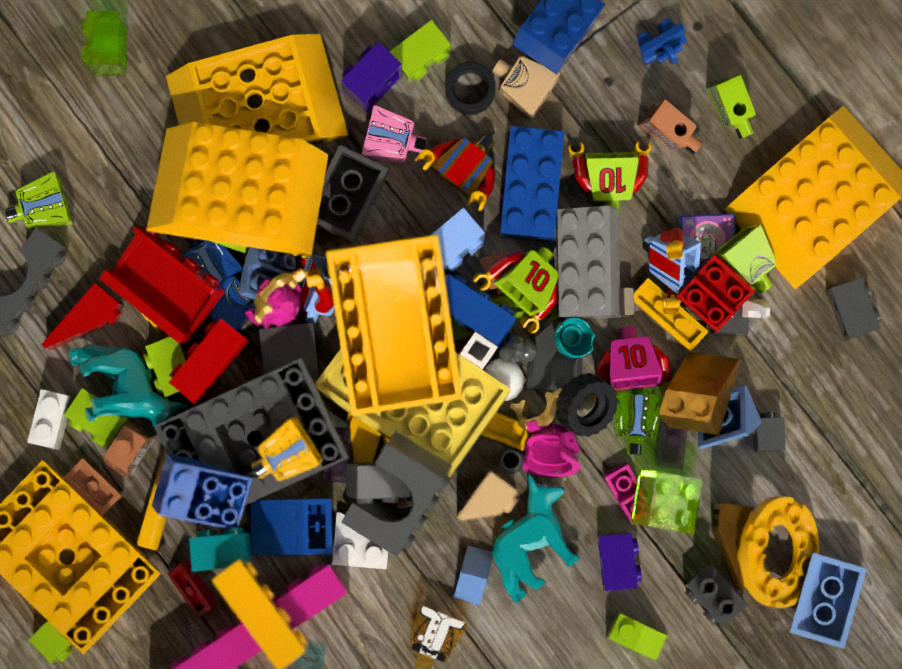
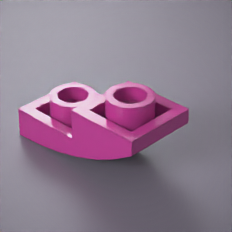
(623, 486)

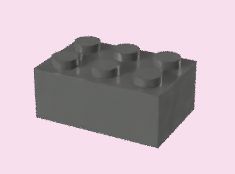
(349, 193)

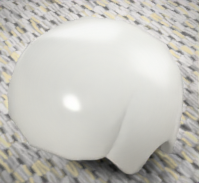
(508, 374)

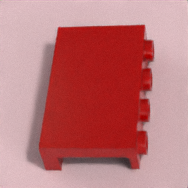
(164, 285)

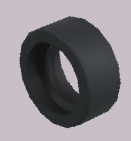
(455, 74)

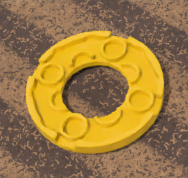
(801, 525)

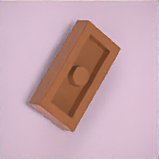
(93, 486)

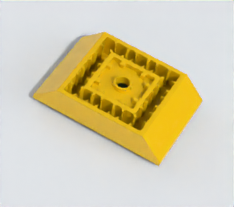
(107, 571)

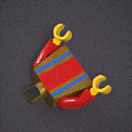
(464, 166)

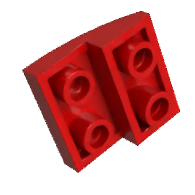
(716, 292)

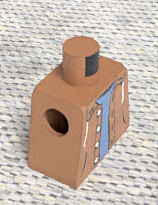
(661, 124)

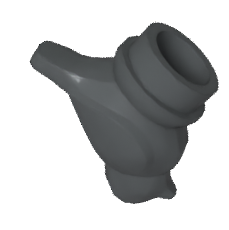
(518, 349)

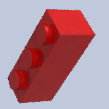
(207, 361)

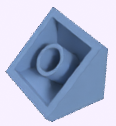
(739, 420)

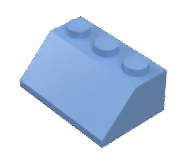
(828, 600)

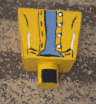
(287, 452)

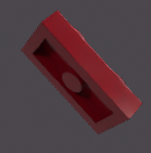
(193, 588)

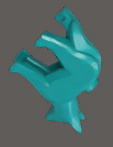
(131, 388)
(532, 532)

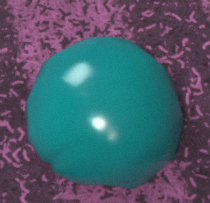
(574, 337)

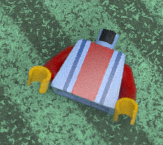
(674, 262)
(316, 288)

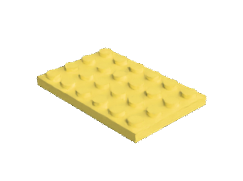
(441, 427)

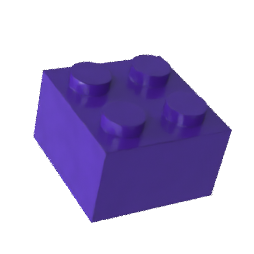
(371, 76)

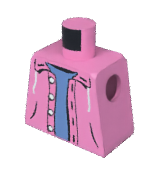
(391, 137)

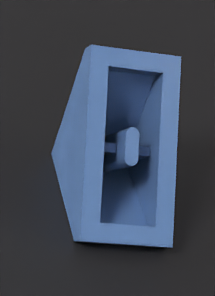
(473, 575)

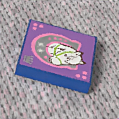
(710, 230)

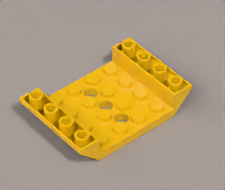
(289, 77)

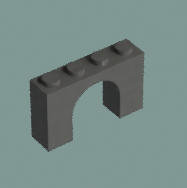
(423, 475)

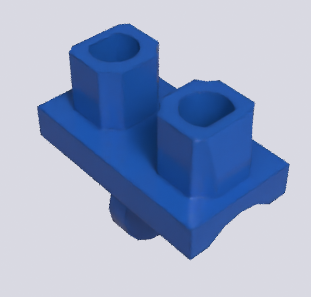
(663, 46)

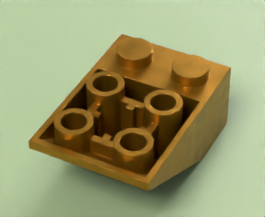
(727, 529)

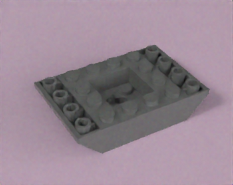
(221, 426)

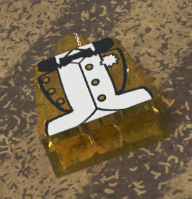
(434, 636)

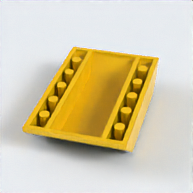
(238, 188)
(820, 196)
(394, 324)

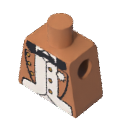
(128, 448)

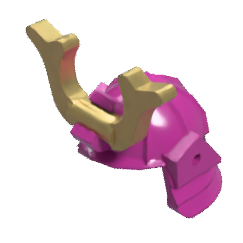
(277, 300)
(550, 447)

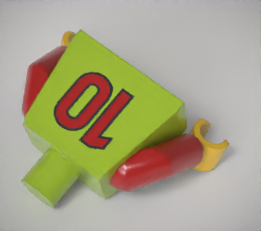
(611, 175)
(527, 281)

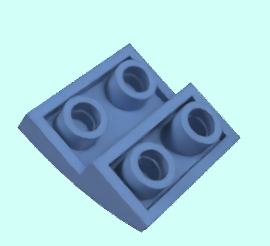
(263, 266)

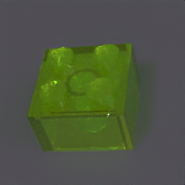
(105, 43)
(666, 501)

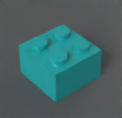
(219, 551)

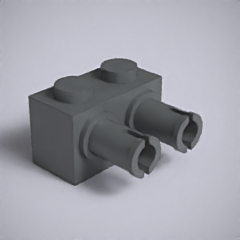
(714, 595)

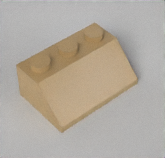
(490, 499)

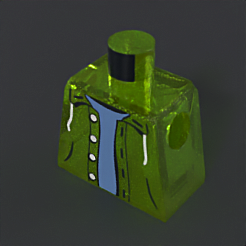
(637, 419)

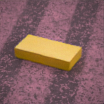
(506, 431)

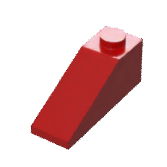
(90, 314)

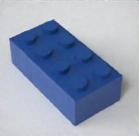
(532, 184)

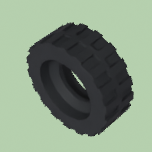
(575, 392)

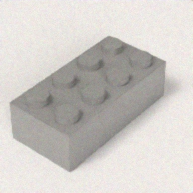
(589, 262)

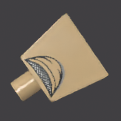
(525, 84)

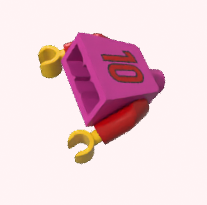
(634, 363)

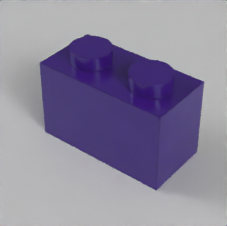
(618, 561)

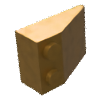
(700, 393)

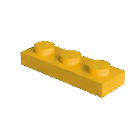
(680, 326)

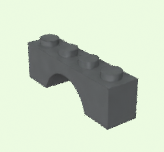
(42, 257)

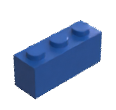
(477, 312)

